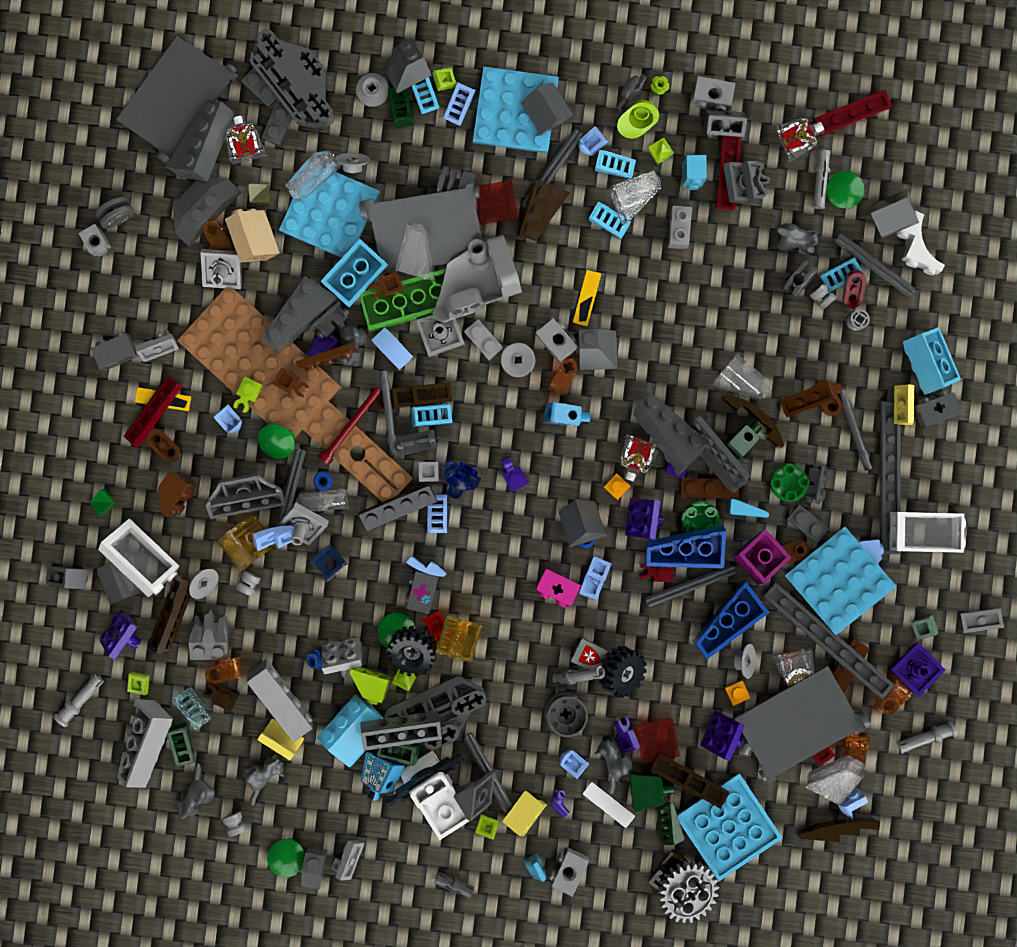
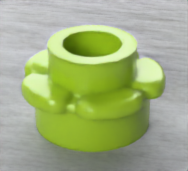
(659, 90)

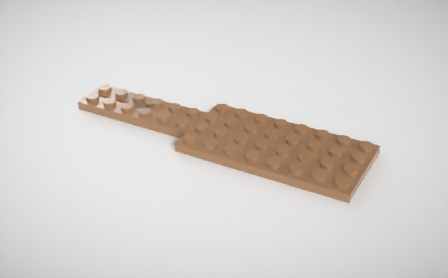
(231, 347)

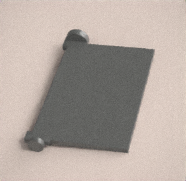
(174, 96)
(446, 216)
(799, 723)

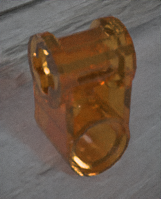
(220, 240)
(562, 381)
(228, 671)
(896, 697)
(855, 748)

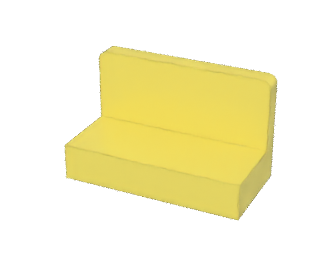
(904, 404)
(279, 741)
(524, 813)

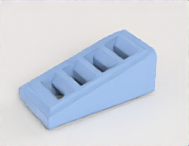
(471, 92)
(438, 529)

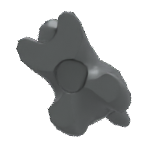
(794, 237)
(353, 336)
(616, 763)
(258, 775)
(197, 794)

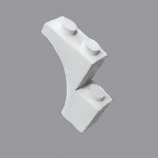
(916, 253)

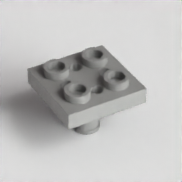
(222, 274)
(433, 346)
(306, 524)
(341, 656)

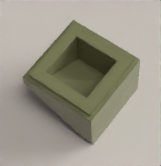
(259, 194)

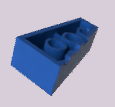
(691, 549)
(733, 618)

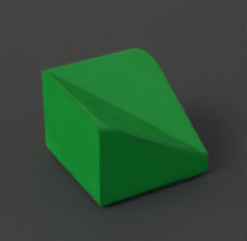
(102, 502)

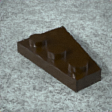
(540, 208)

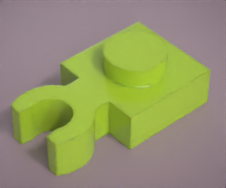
(248, 391)

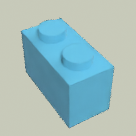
(694, 171)

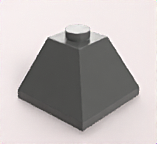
(597, 349)

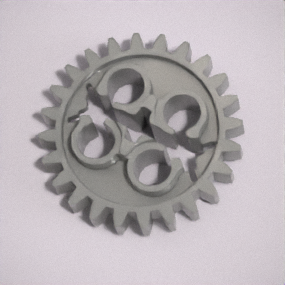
(688, 891)

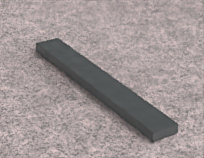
(889, 471)
(828, 640)

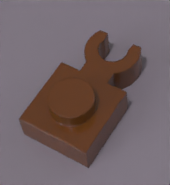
(389, 285)
(288, 381)

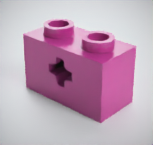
(568, 587)

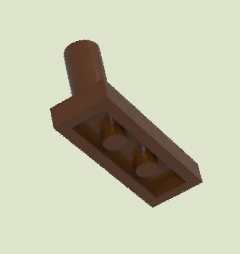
(810, 398)

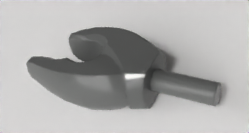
(631, 89)

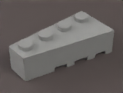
(279, 700)
(144, 743)

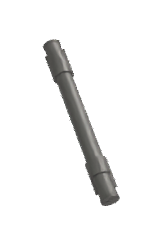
(391, 437)
(863, 453)

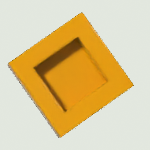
(617, 486)
(737, 692)

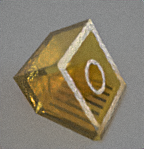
(240, 544)
(458, 638)

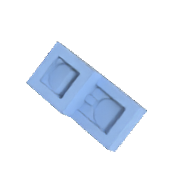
(392, 348)
(279, 535)
(431, 569)
(594, 578)

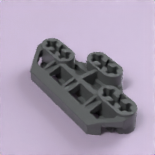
(298, 76)
(448, 713)

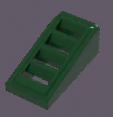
(404, 118)
(178, 728)
(399, 758)
(669, 825)

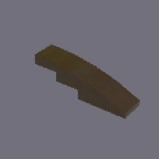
(416, 396)
(690, 781)
(833, 829)

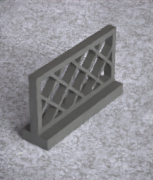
(720, 458)

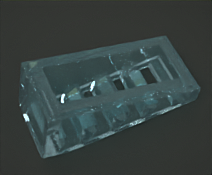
(187, 712)

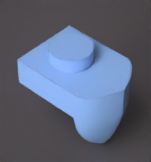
(592, 142)
(228, 419)
(573, 763)
(852, 802)

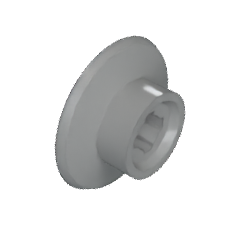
(375, 97)
(352, 161)
(518, 350)
(203, 583)
(746, 661)

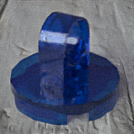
(460, 476)

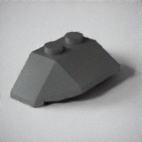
(202, 204)
(243, 495)

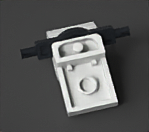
(432, 792)

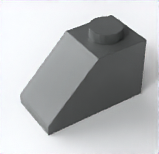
(66, 577)
(313, 868)

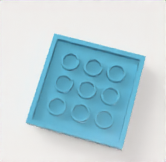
(500, 115)
(330, 215)
(840, 580)
(730, 834)

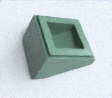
(924, 627)

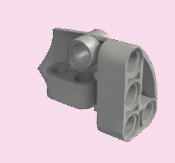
(477, 279)

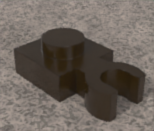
(224, 697)

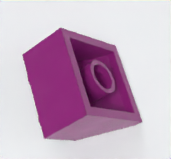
(761, 557)

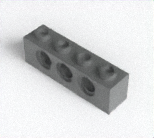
(400, 730)

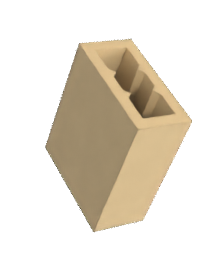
(252, 235)

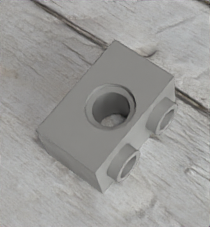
(723, 89)
(679, 227)
(561, 351)
(569, 883)

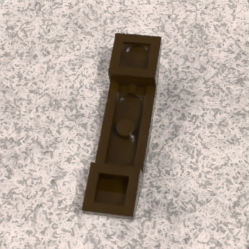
(773, 434)

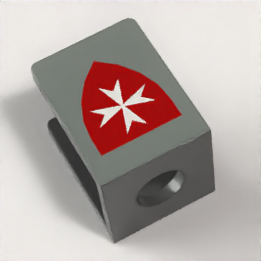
(588, 654)

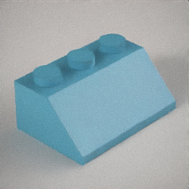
(354, 273)
(931, 361)
(343, 733)

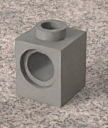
(89, 235)
(428, 471)

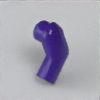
(557, 803)

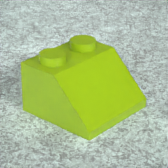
(371, 684)

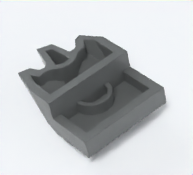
(745, 181)
(209, 638)

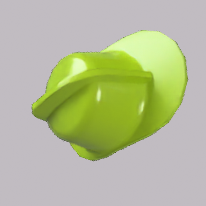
(638, 119)

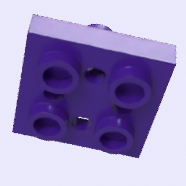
(643, 518)
(119, 635)
(929, 671)
(726, 736)

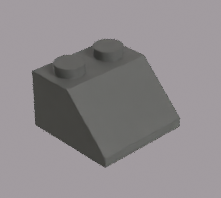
(406, 66)

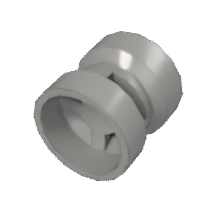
(820, 293)
(857, 320)
(248, 578)
(234, 824)

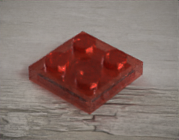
(497, 202)
(657, 738)

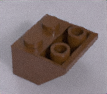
(174, 492)

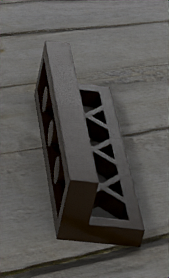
(170, 615)

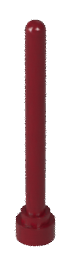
(328, 454)

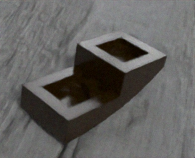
(668, 862)

